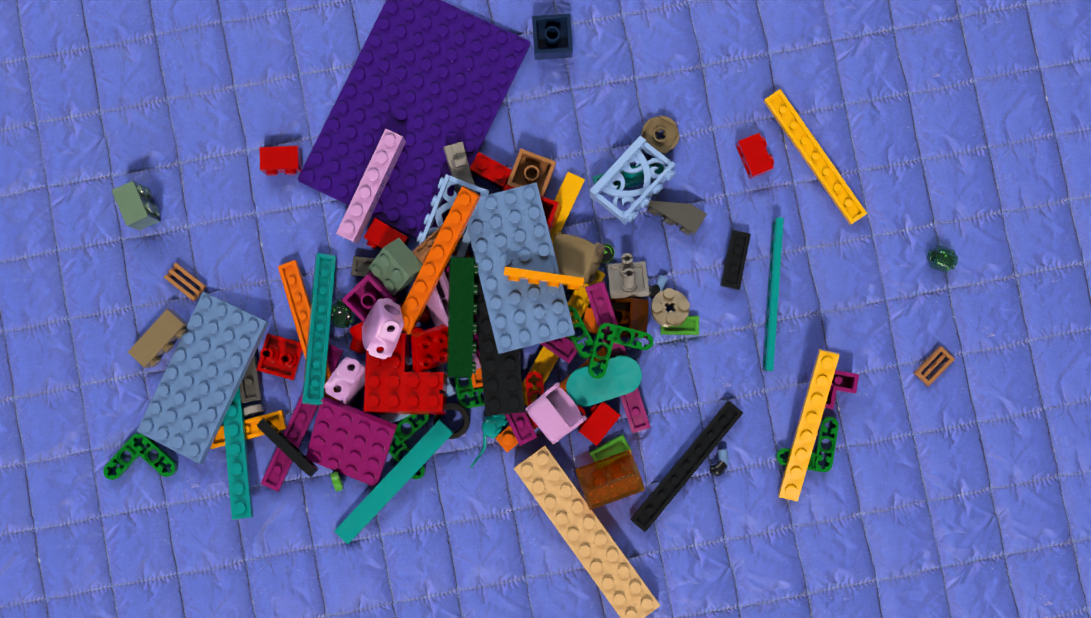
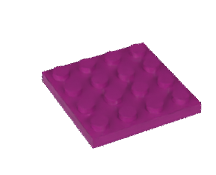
(350, 441)

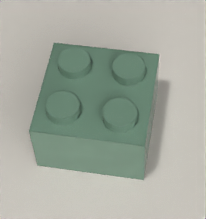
(136, 205)
(395, 266)

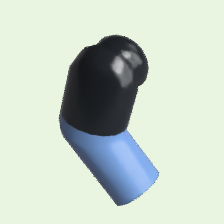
(658, 287)
(722, 464)

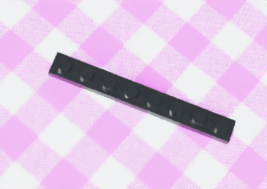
(686, 466)

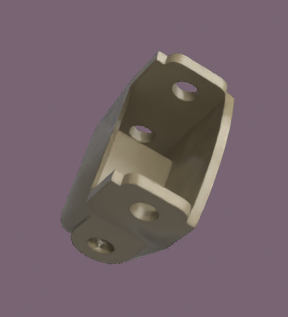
(577, 256)

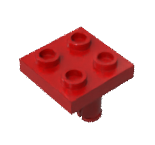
(429, 347)
(280, 357)

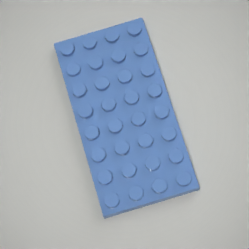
(514, 233)
(202, 377)

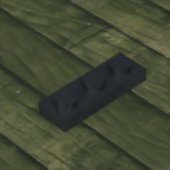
(735, 259)

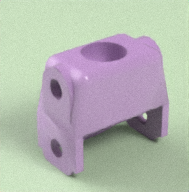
(375, 329)
(350, 381)
(555, 413)

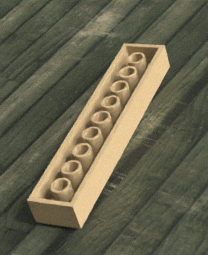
(586, 535)

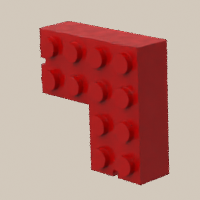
(396, 390)

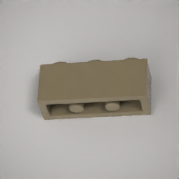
(158, 339)

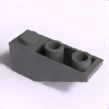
(682, 215)

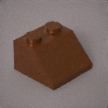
(631, 314)

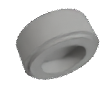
(253, 410)

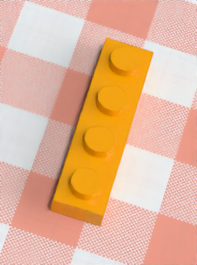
(536, 277)
(276, 418)

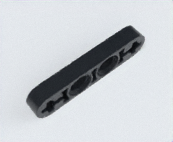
(287, 447)

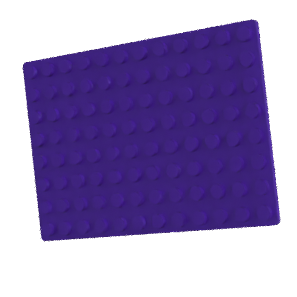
(434, 82)

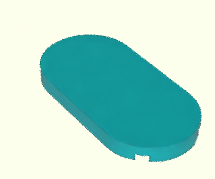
(621, 378)

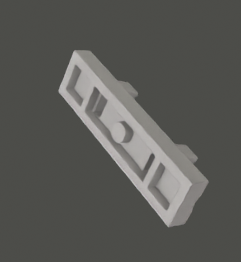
(457, 157)

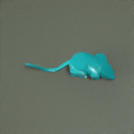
(491, 427)

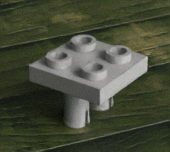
(628, 278)

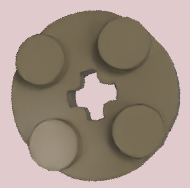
(670, 131)
(670, 318)

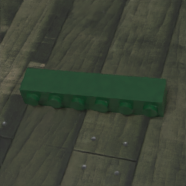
(460, 317)

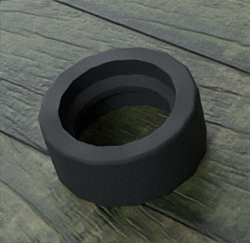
(466, 419)

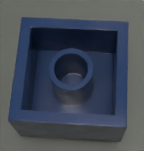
(552, 36)

